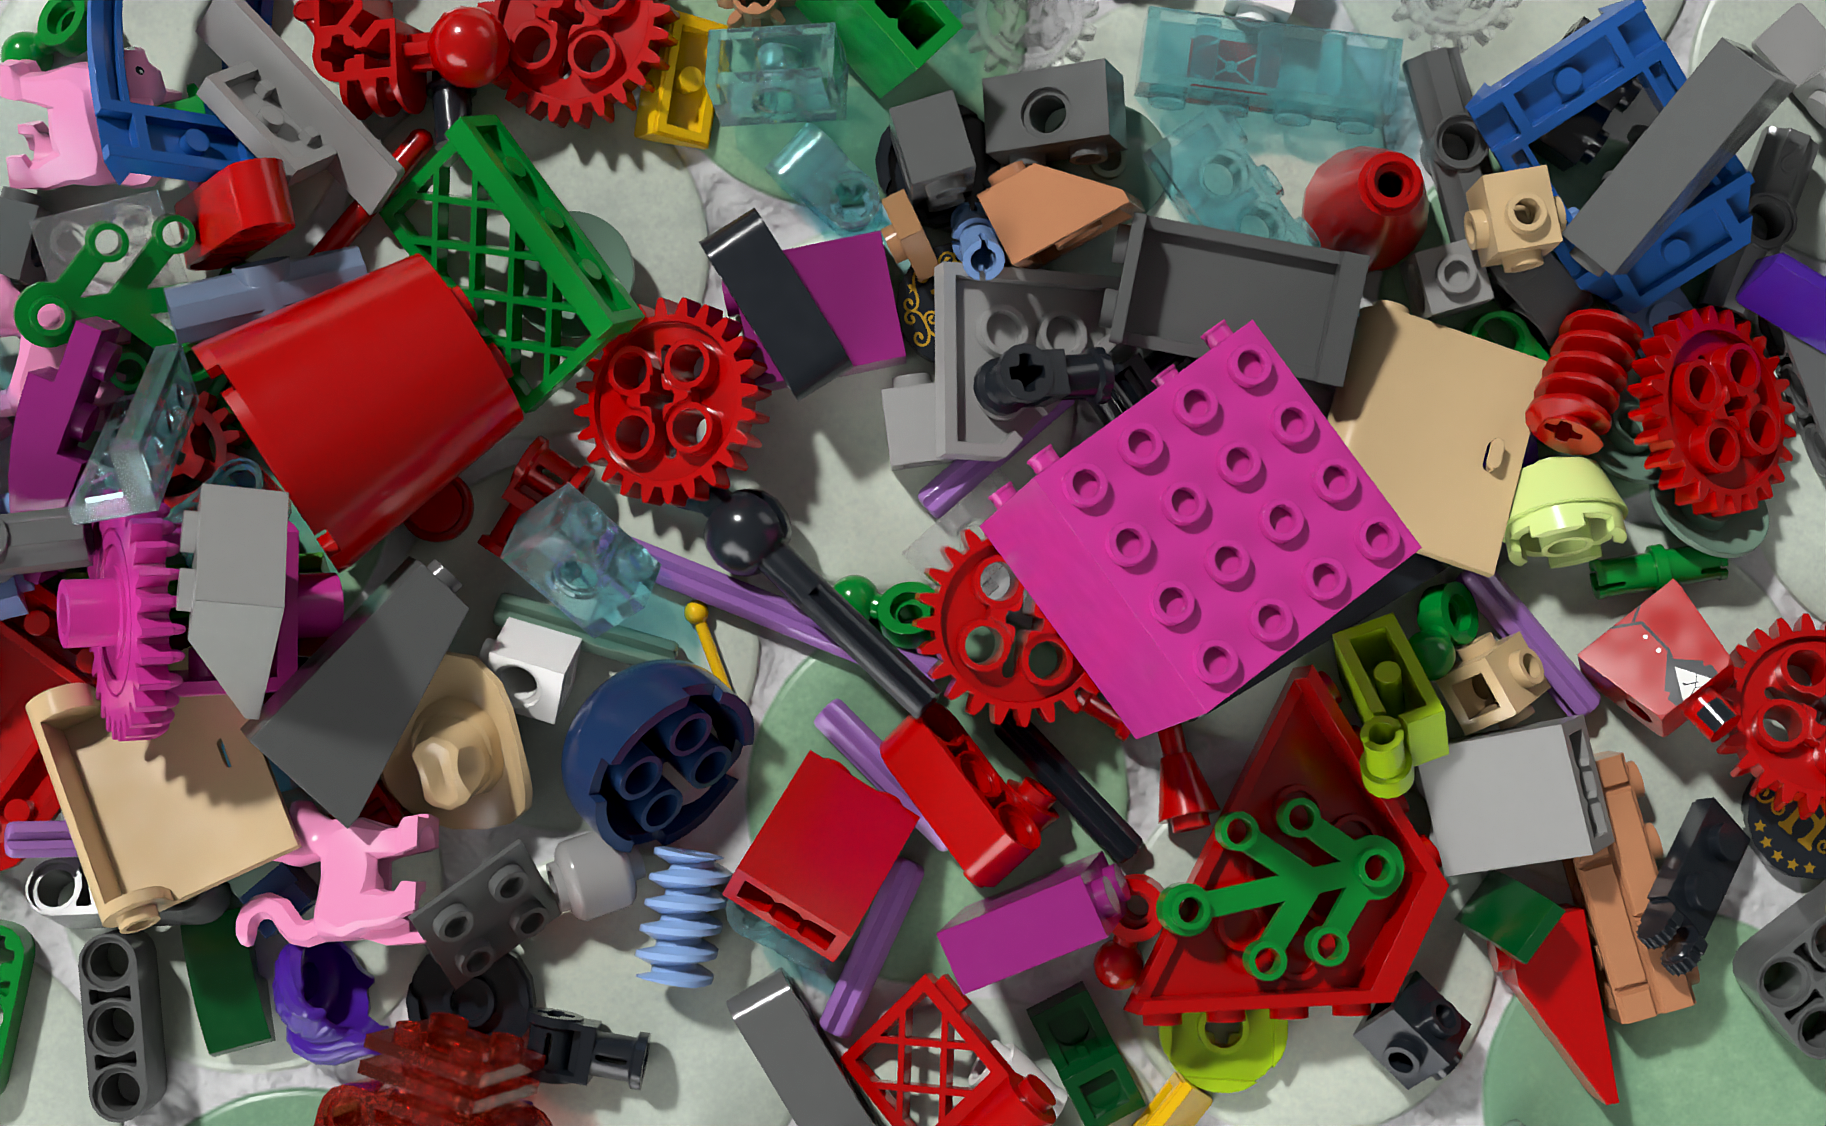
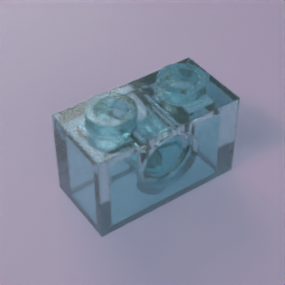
(777, 74)
(581, 561)

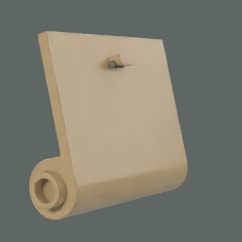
(1419, 423)
(159, 812)

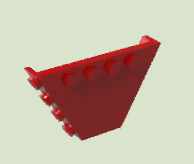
(1316, 756)

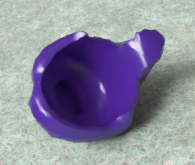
(324, 1002)

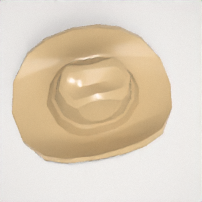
(462, 751)

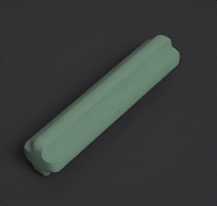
(616, 643)

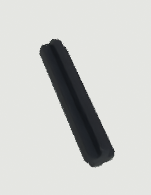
(1070, 788)

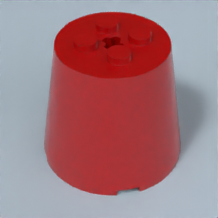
(366, 399)

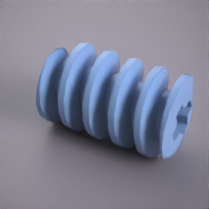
(684, 918)

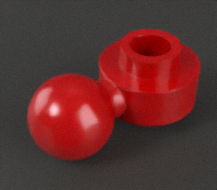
(1120, 960)

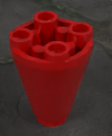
(1355, 217)

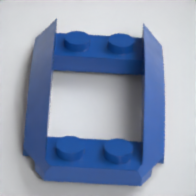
(1571, 78)
(146, 136)

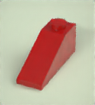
(1565, 1001)

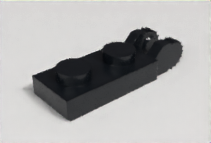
(1692, 885)

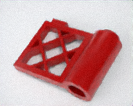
(998, 1100)

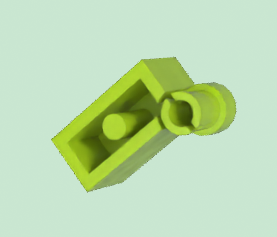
(1394, 703)

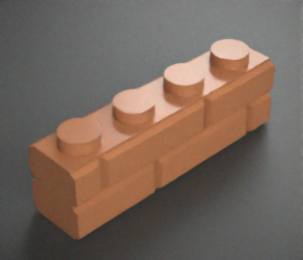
(1614, 896)

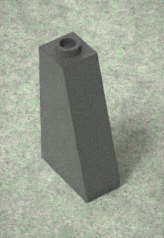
(1676, 157)
(358, 691)

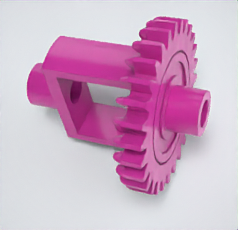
(128, 625)

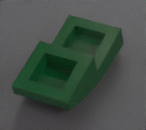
(1509, 915)
(226, 986)
(1085, 1056)

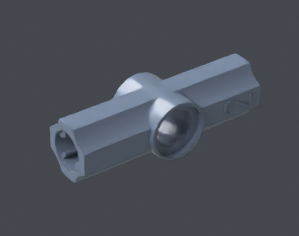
(254, 290)

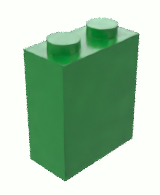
(885, 37)

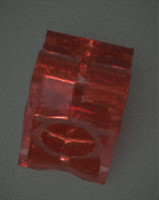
(438, 1077)

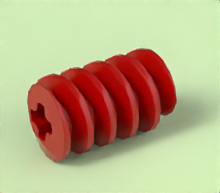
(1583, 380)

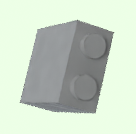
(1515, 797)

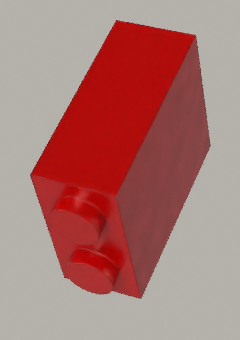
(821, 855)

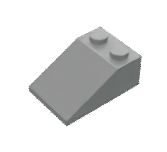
(235, 586)

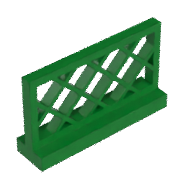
(535, 221)

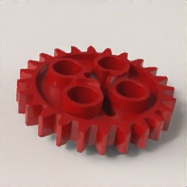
(629, 29)
(721, 394)
(1711, 411)
(961, 607)
(1792, 767)

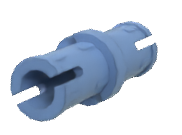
(976, 242)

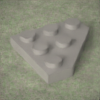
(983, 321)

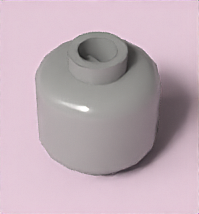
(593, 876)

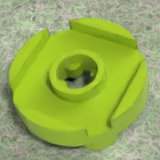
(1227, 1065)

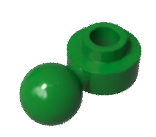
(59, 29)
(889, 608)
(1446, 620)

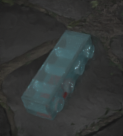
(1268, 69)

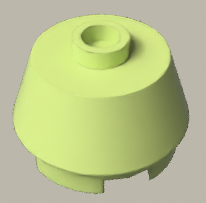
(1563, 512)

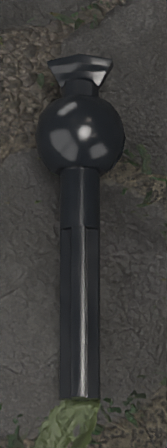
(751, 536)

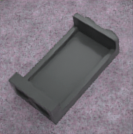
(1192, 276)

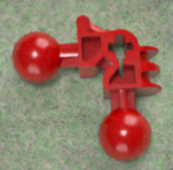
(464, 46)

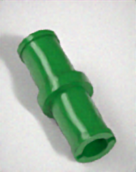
(1654, 570)

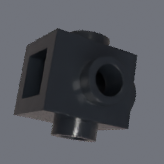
(1415, 1033)

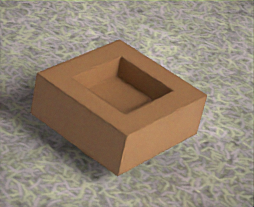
(906, 236)

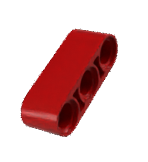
(237, 213)
(960, 795)

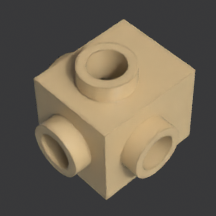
(1514, 218)
(1494, 682)

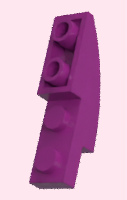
(56, 416)

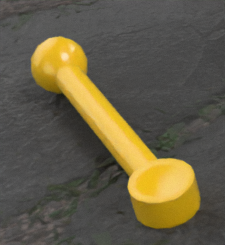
(696, 613)

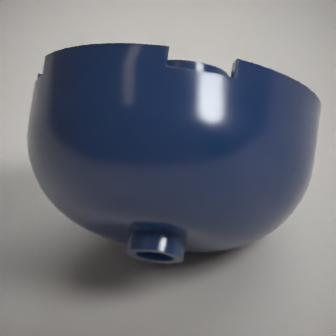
(636, 725)

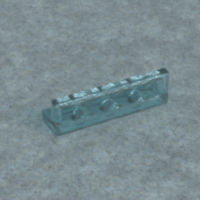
(139, 443)

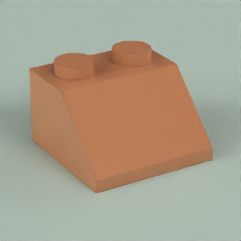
(1050, 212)

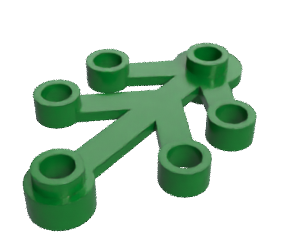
(127, 302)
(1293, 885)

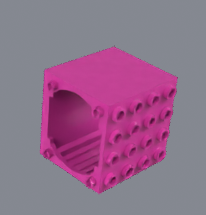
(1198, 533)

